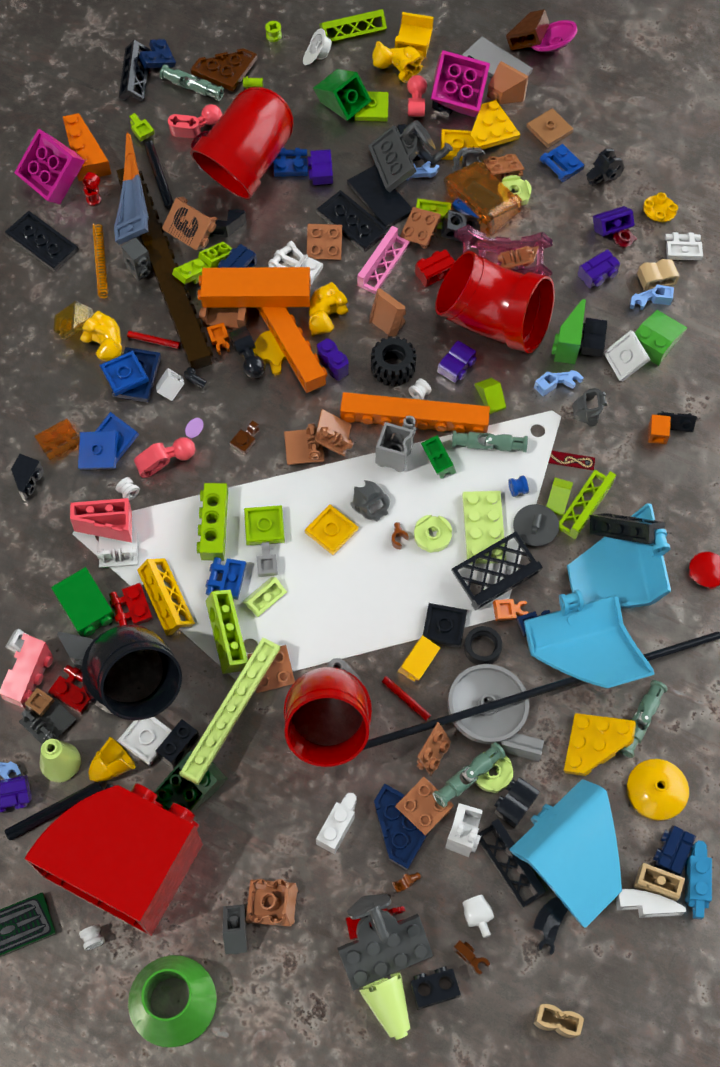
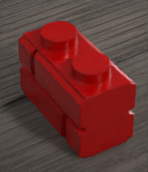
(434, 267)

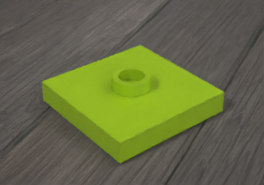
(376, 110)
(264, 525)

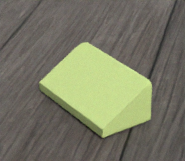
(265, 596)

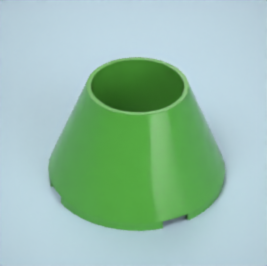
(187, 1024)

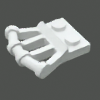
(304, 260)

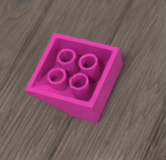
(459, 83)
(49, 167)

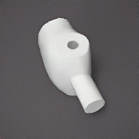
(478, 913)

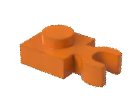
(219, 337)
(507, 610)

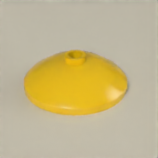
(649, 798)

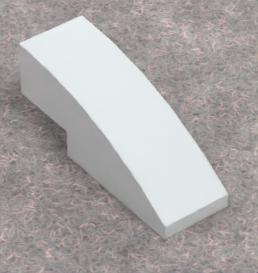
(648, 904)

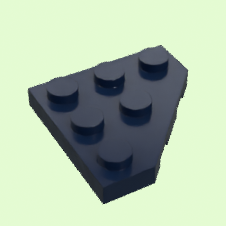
(399, 834)

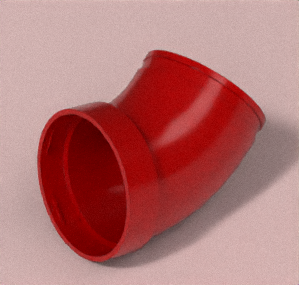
(245, 140)
(497, 301)
(335, 684)

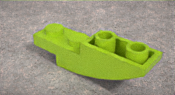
(206, 259)

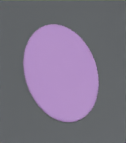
(194, 427)

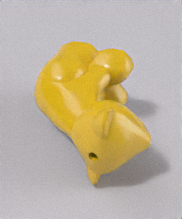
(405, 59)
(324, 302)
(104, 331)

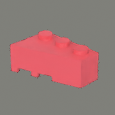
(103, 518)
(27, 671)

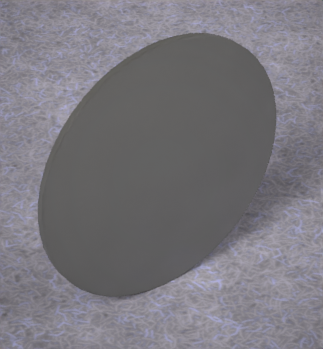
(536, 525)

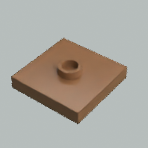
(550, 128)

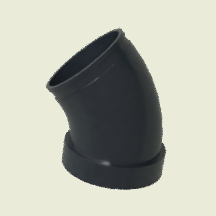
(112, 646)

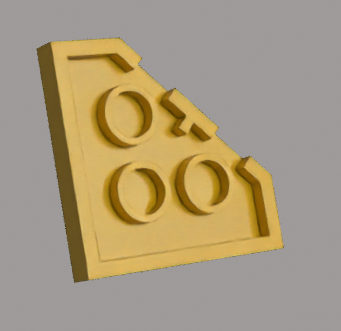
(492, 127)
(596, 741)

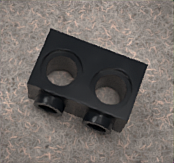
(454, 221)
(177, 744)
(437, 994)

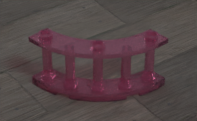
(477, 239)

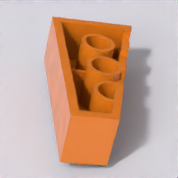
(85, 146)

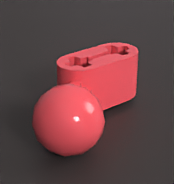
(416, 87)
(189, 126)
(158, 456)

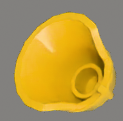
(110, 762)

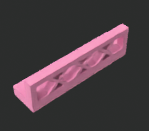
(378, 256)

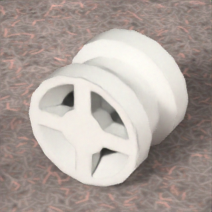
(420, 389)
(127, 488)
(92, 937)

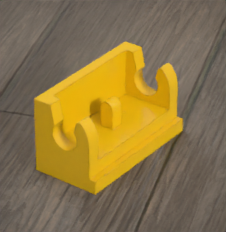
(419, 659)

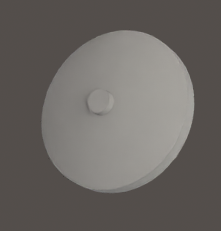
(483, 685)

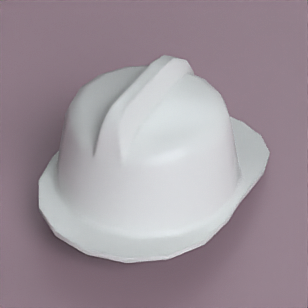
(318, 47)

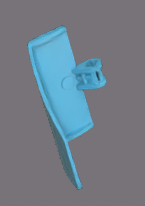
(623, 569)
(587, 642)
(576, 851)

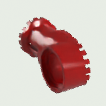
(91, 188)

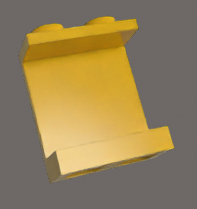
(415, 32)

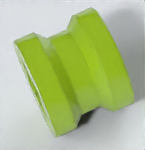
(273, 31)

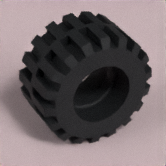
(397, 349)

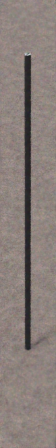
(524, 695)

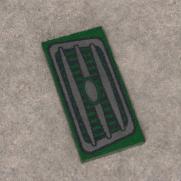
(25, 924)

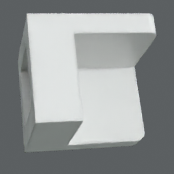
(169, 384)
(468, 814)

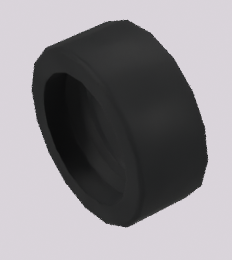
(483, 631)

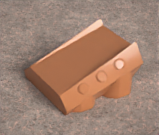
(387, 313)
(271, 902)

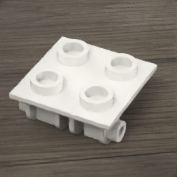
(117, 552)

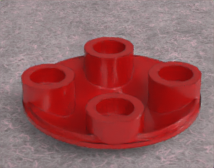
(705, 569)

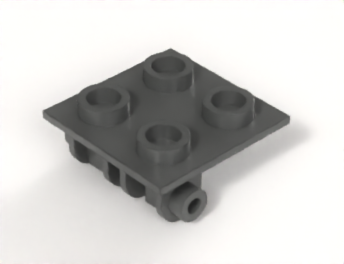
(50, 725)

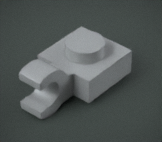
(266, 563)

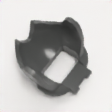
(469, 155)
(587, 415)
(368, 495)

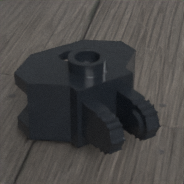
(605, 167)

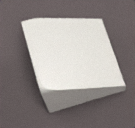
(15, 642)

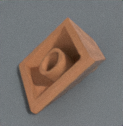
(507, 85)

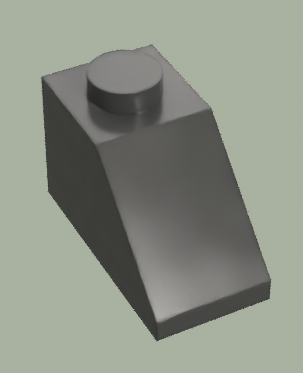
(75, 646)
(234, 929)

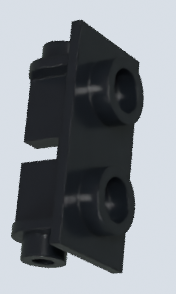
(681, 422)

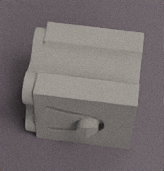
(386, 447)

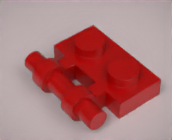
(137, 604)
(68, 693)

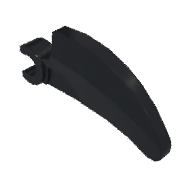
(548, 923)

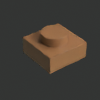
(39, 702)

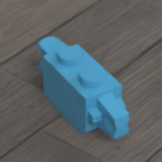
(698, 880)

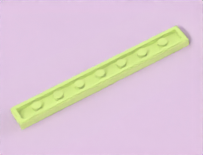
(229, 711)

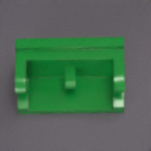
(438, 456)

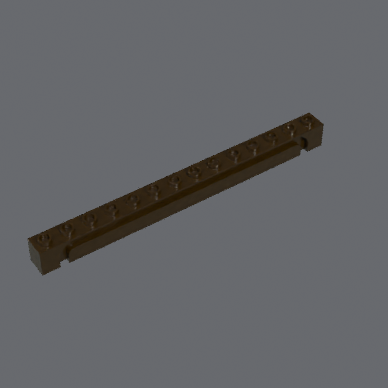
(172, 289)

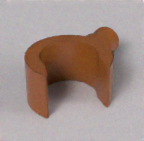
(398, 533)
(406, 882)

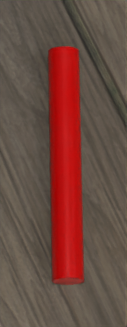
(152, 339)
(406, 698)

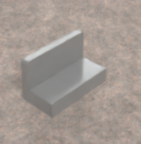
(524, 747)

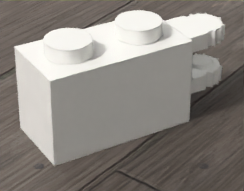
(337, 824)
(463, 838)

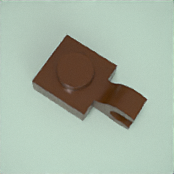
(245, 439)
(465, 952)

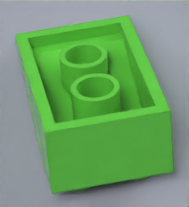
(659, 335)
(568, 341)

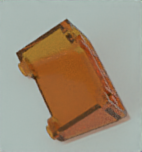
(483, 195)

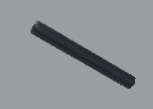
(159, 175)
(51, 811)

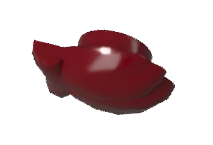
(624, 238)

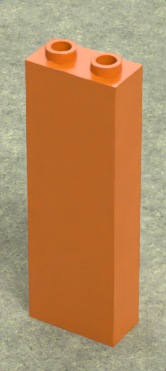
(255, 287)

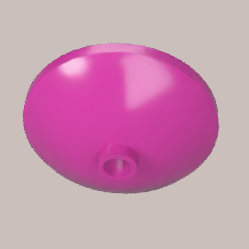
(557, 36)

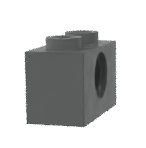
(137, 259)

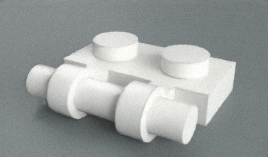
(679, 250)

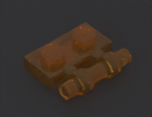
(56, 435)

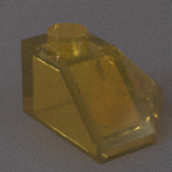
(71, 319)

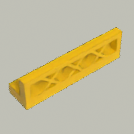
(161, 595)

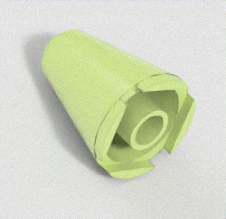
(59, 760)
(388, 1004)

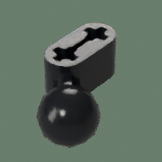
(242, 340)

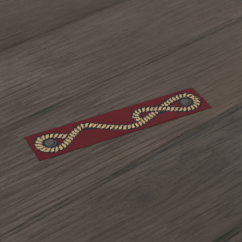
(572, 460)

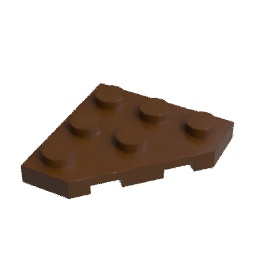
(225, 68)

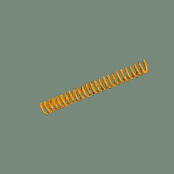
(100, 258)

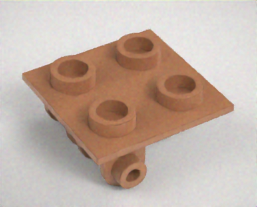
(504, 166)
(420, 226)
(324, 241)
(522, 256)
(333, 433)
(302, 447)
(279, 672)
(433, 750)
(421, 806)

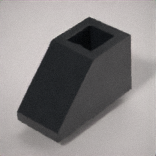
(26, 474)

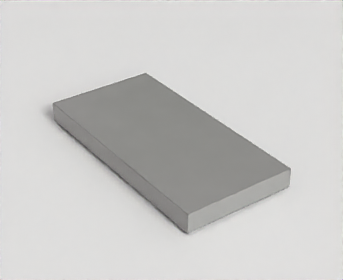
(491, 53)

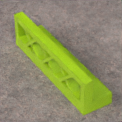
(354, 19)
(598, 494)

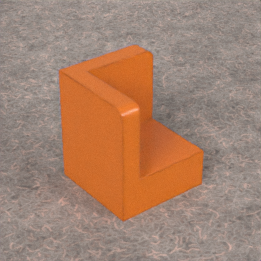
(659, 429)

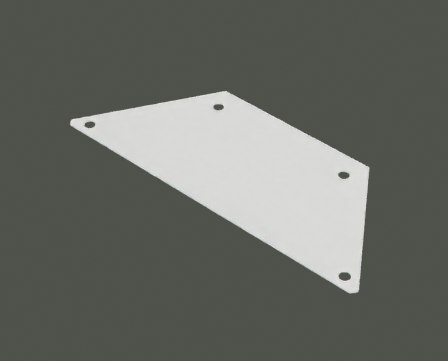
(367, 590)

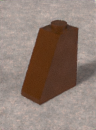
(529, 30)

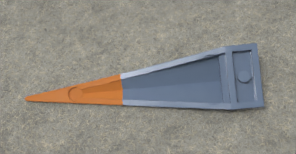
(132, 211)

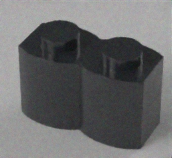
(593, 337)
(516, 802)

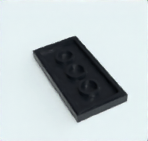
(384, 205)
(356, 222)
(41, 241)

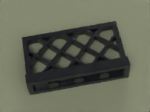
(508, 581)

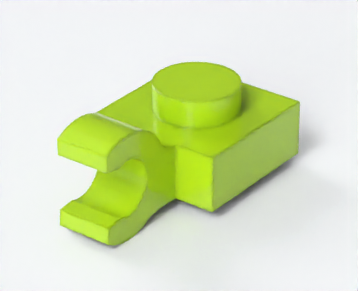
(141, 129)

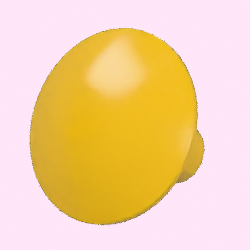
(660, 208)

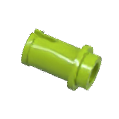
(252, 82)

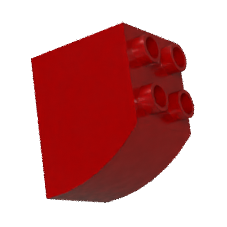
(120, 853)

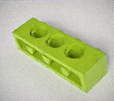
(217, 494)
(226, 631)

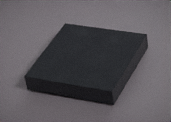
(445, 625)

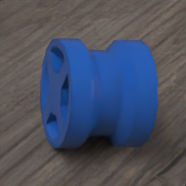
(518, 486)

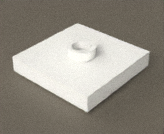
(626, 356)
(144, 738)

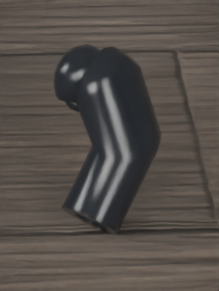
(190, 375)

